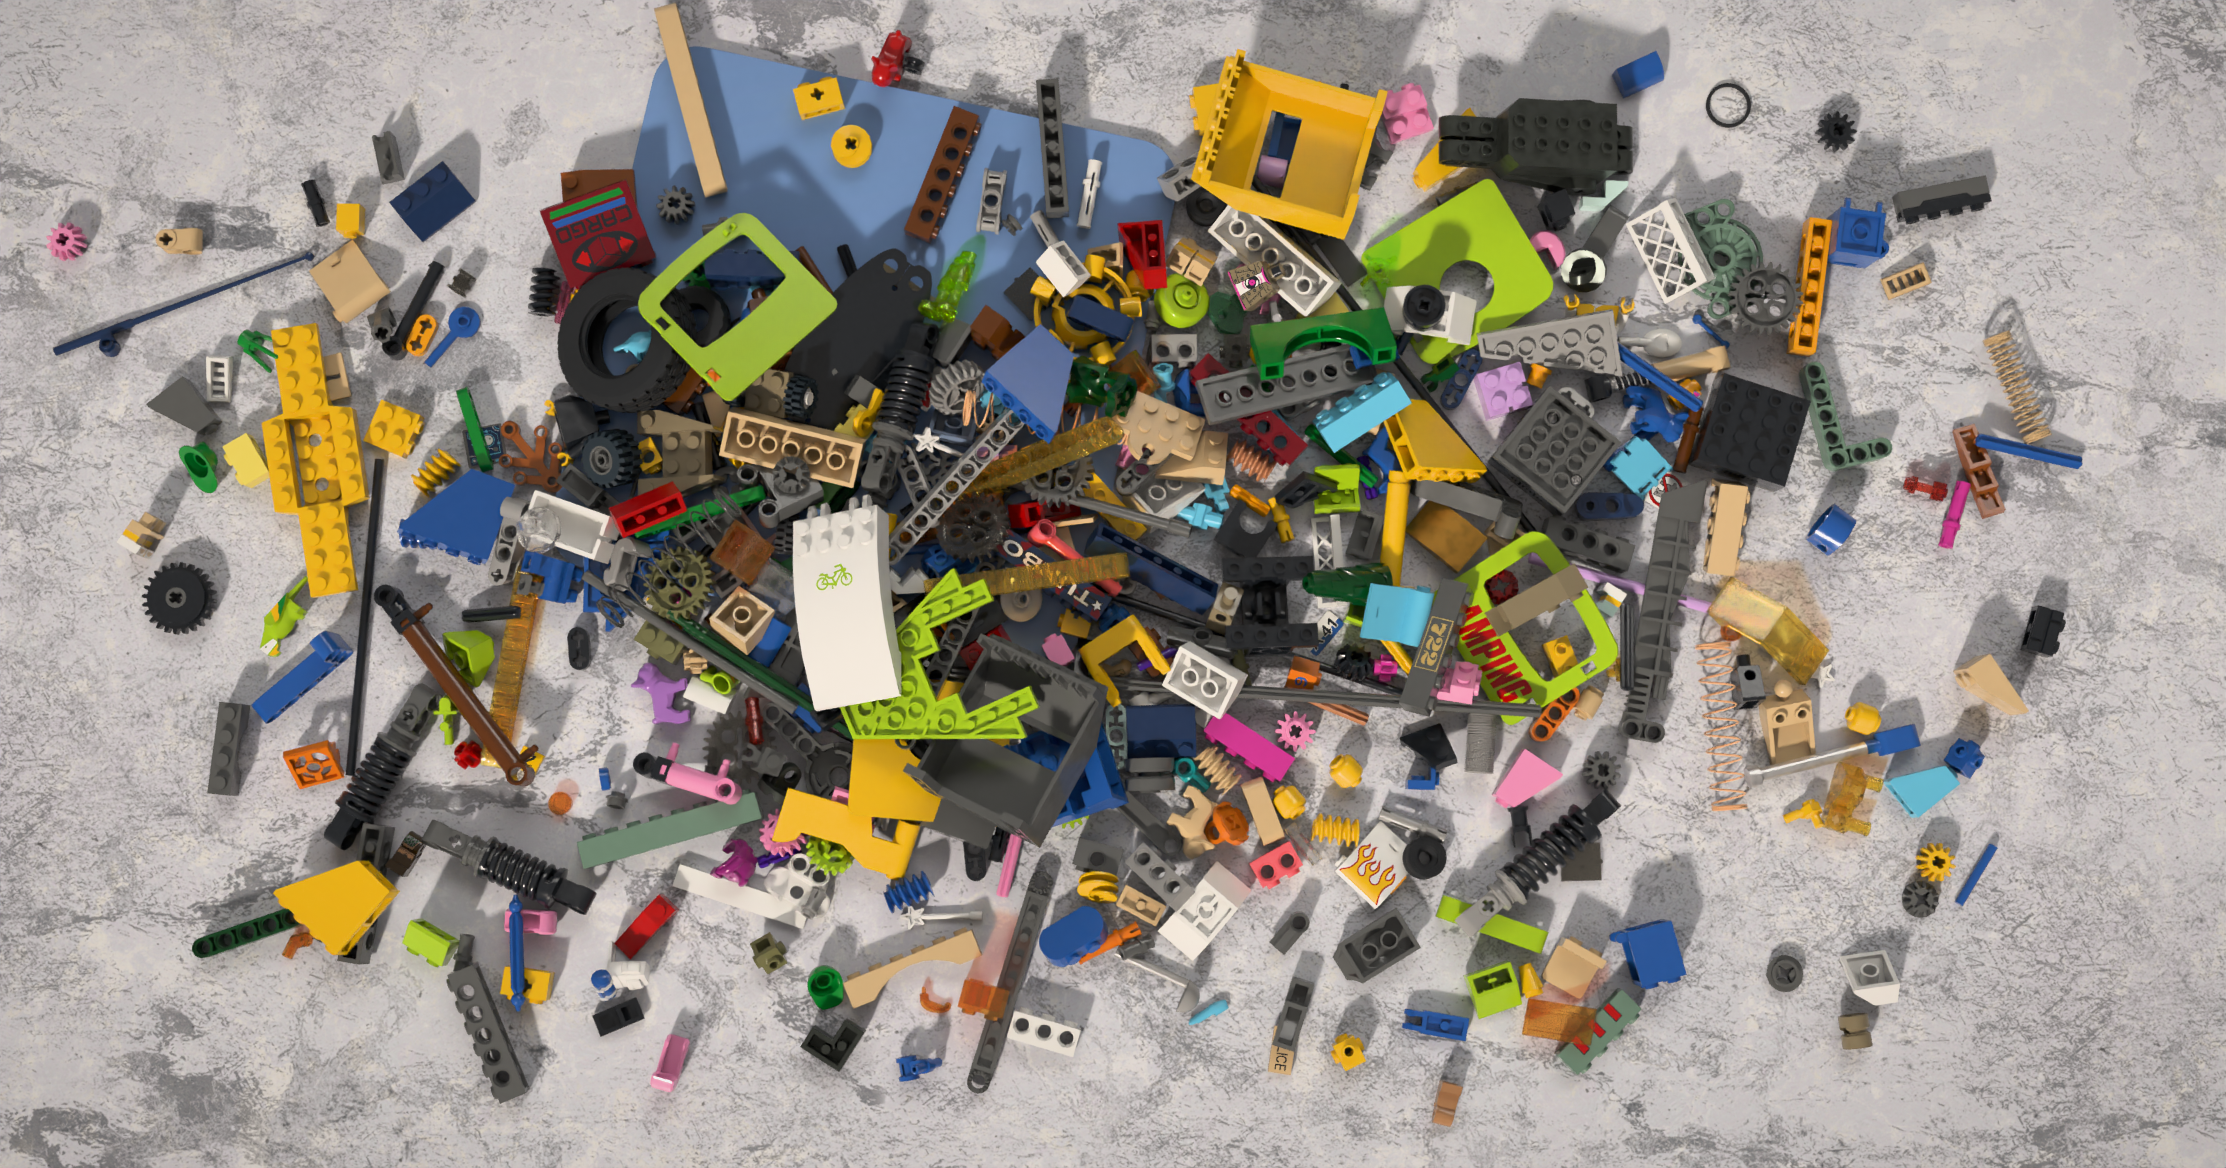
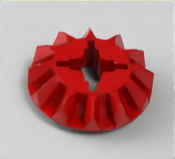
(1510, 591)

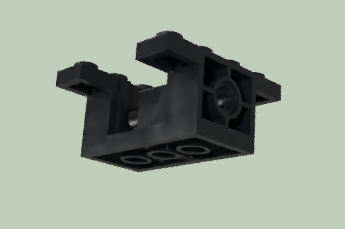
(1265, 584)

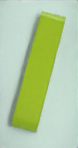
(1498, 926)

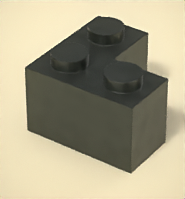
(836, 1049)

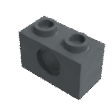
(1086, 848)

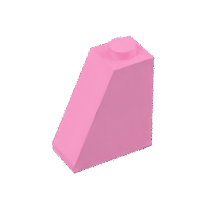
(1524, 779)

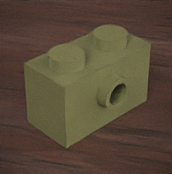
(660, 643)

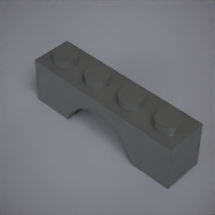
(224, 770)

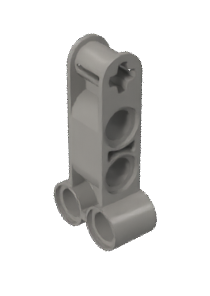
(512, 511)

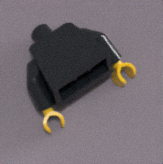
(575, 423)

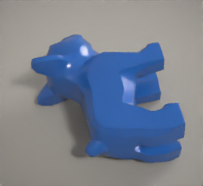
(1654, 414)
(1383, 457)

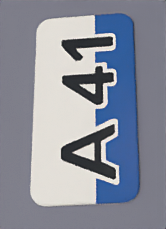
(1327, 629)

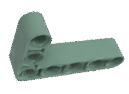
(1833, 426)

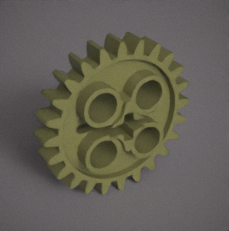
(667, 597)

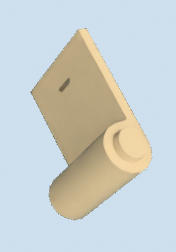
(349, 282)

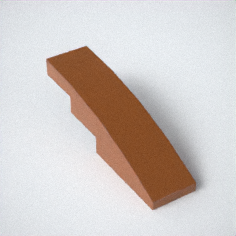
(1978, 472)

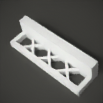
(1336, 551)

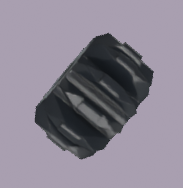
(1353, 662)

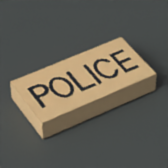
(1280, 1059)

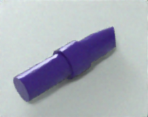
(1146, 663)

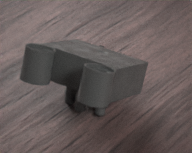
(780, 503)

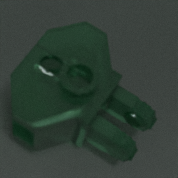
(1230, 309)

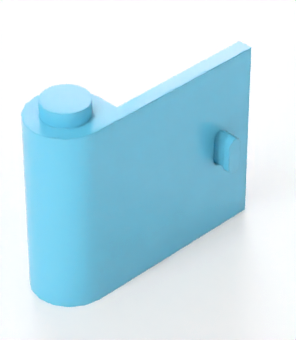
(1396, 613)

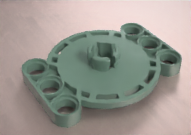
(1728, 241)

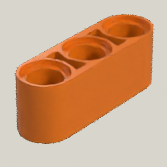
(1547, 722)

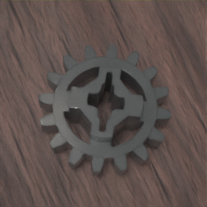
(938, 464)

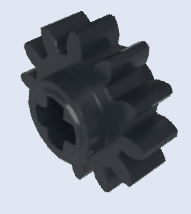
(1832, 123)

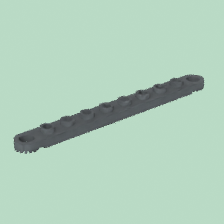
(1011, 979)

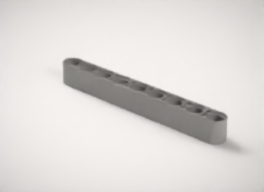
(953, 474)

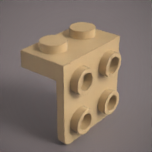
(1572, 966)

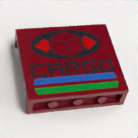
(598, 233)

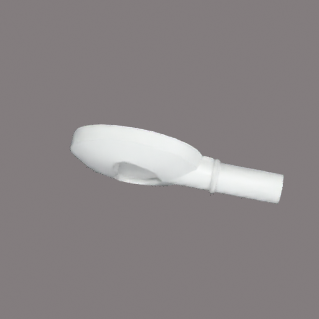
(1657, 343)

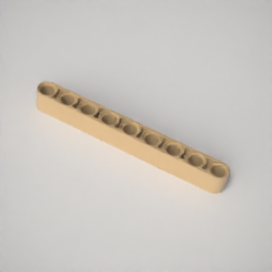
(690, 100)

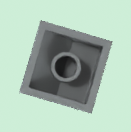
(952, 342)

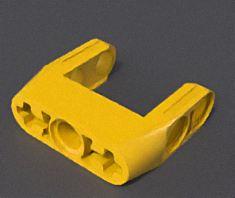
(1114, 641)

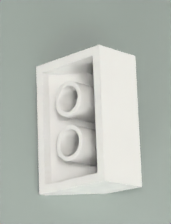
(1204, 679)

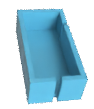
(1361, 411)

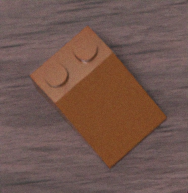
(584, 181)

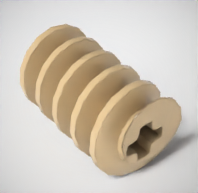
(1217, 769)

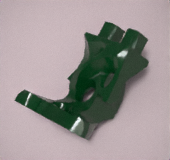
(1085, 382)

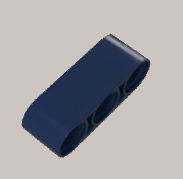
(1100, 318)

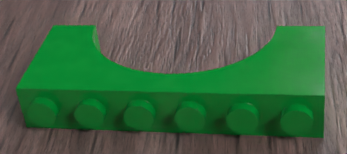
(1363, 329)

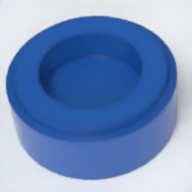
(604, 778)

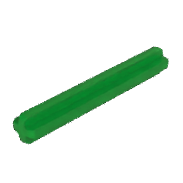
(1341, 456)

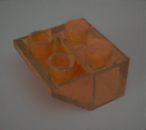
(742, 552)

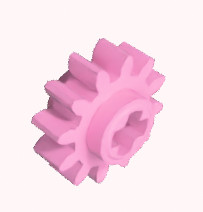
(1286, 728)

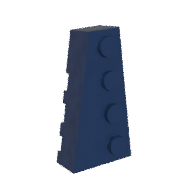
(743, 270)

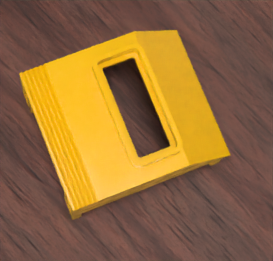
(1327, 155)

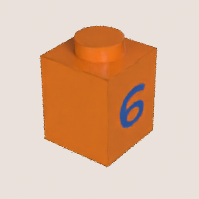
(1303, 674)

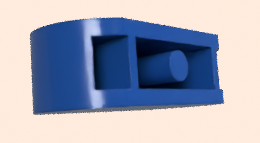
(1073, 936)

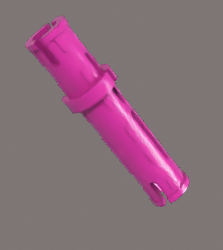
(1953, 518)

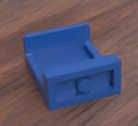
(1284, 137)

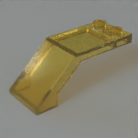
(1771, 626)

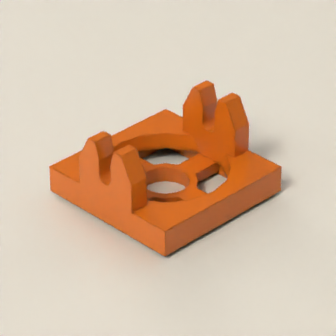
(297, 771)

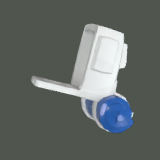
(619, 975)

